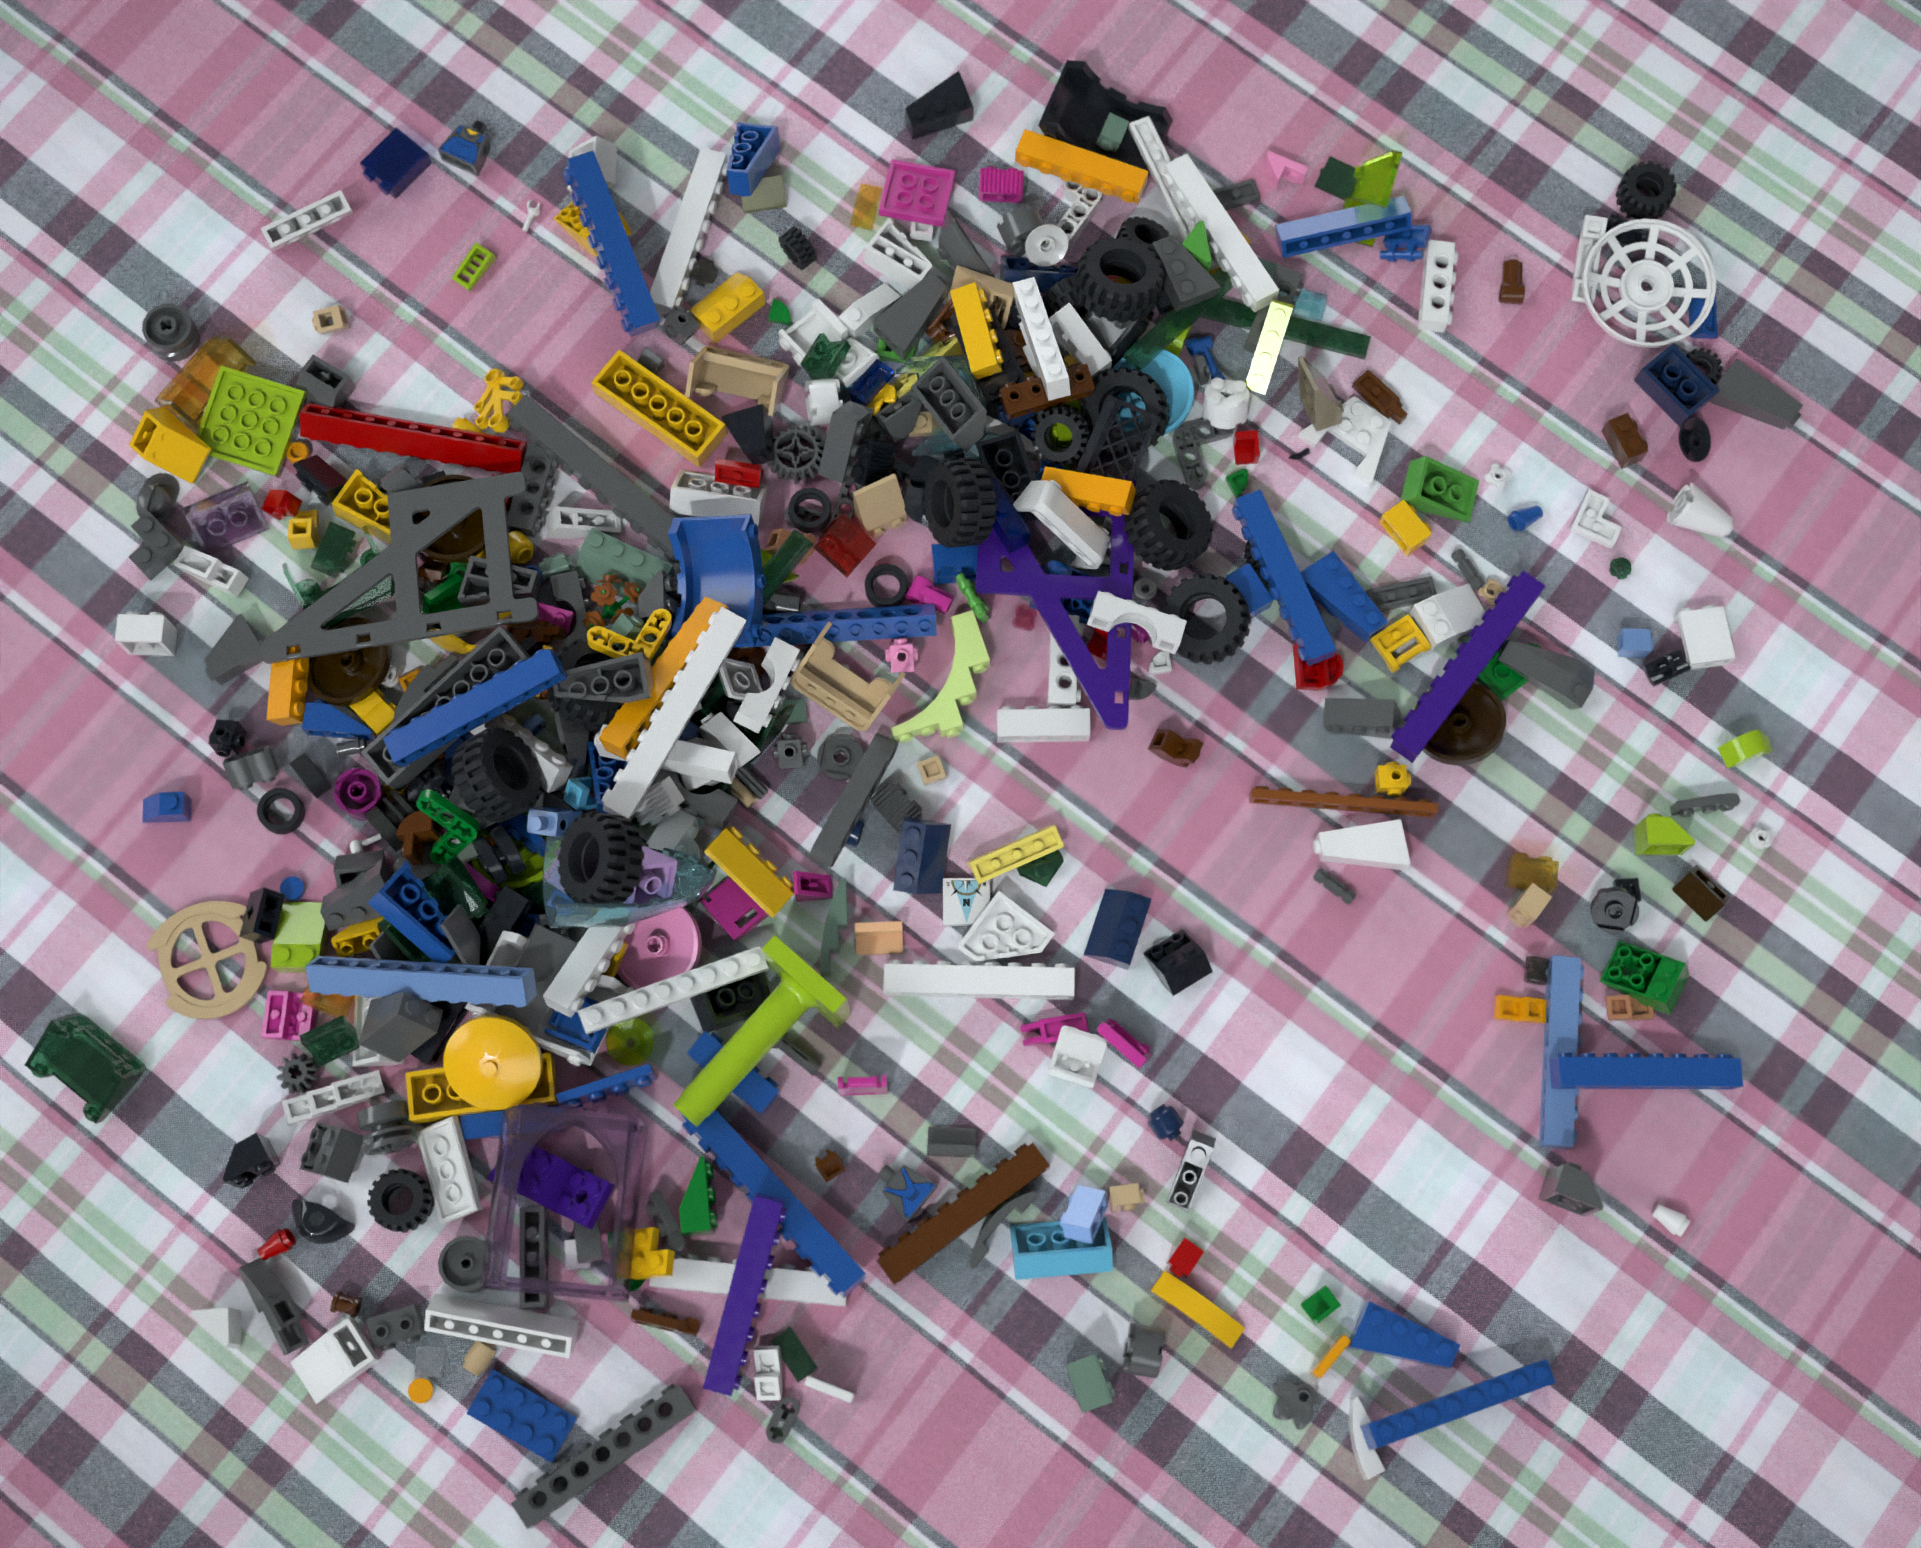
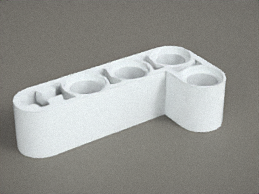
(1080, 205)

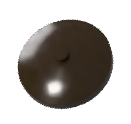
(462, 540)
(349, 675)
(1470, 730)

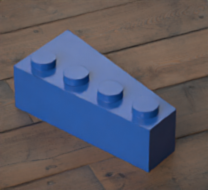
(751, 156)
(603, 773)

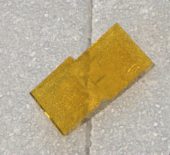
(866, 207)

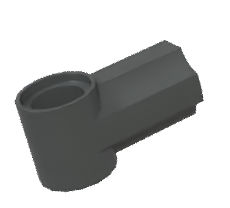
(783, 602)

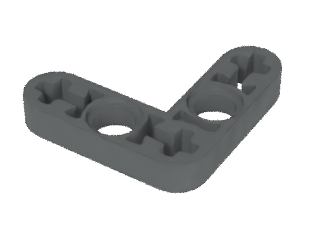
(1194, 439)
(802, 511)

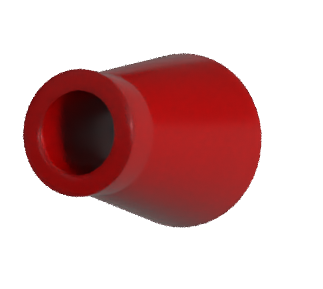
(277, 1244)

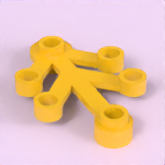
(494, 381)

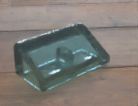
(1309, 305)

